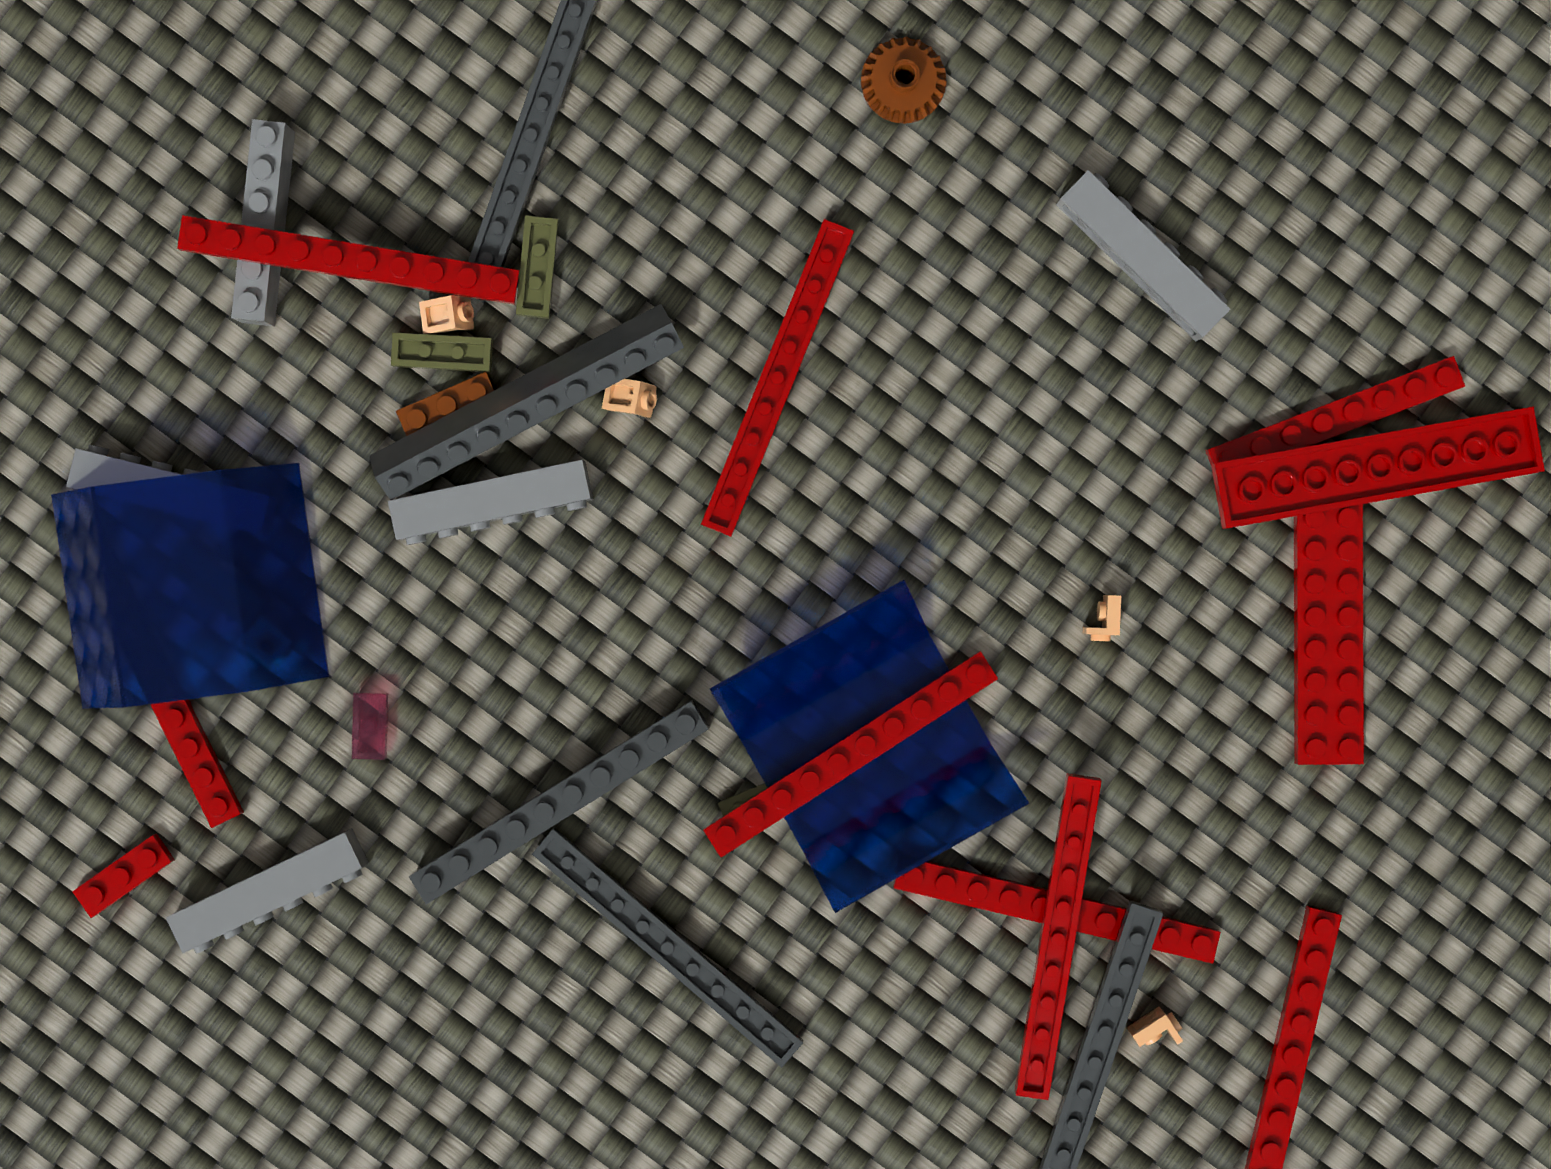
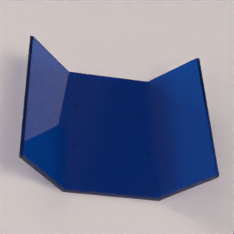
(190, 586)
(905, 801)

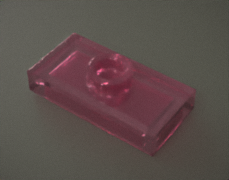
(370, 726)

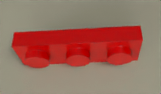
(123, 875)

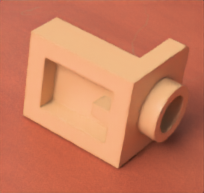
(446, 314)
(630, 397)
(1109, 613)
(1150, 1027)

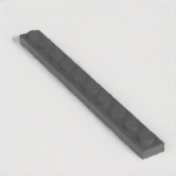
(532, 132)
(668, 947)
(1102, 1037)

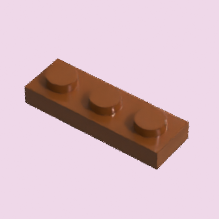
(443, 403)

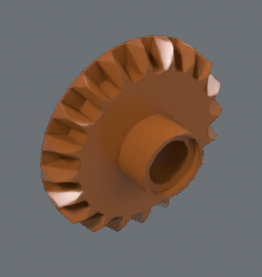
(903, 101)

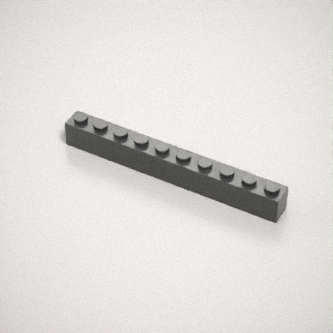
(525, 402)
(559, 801)

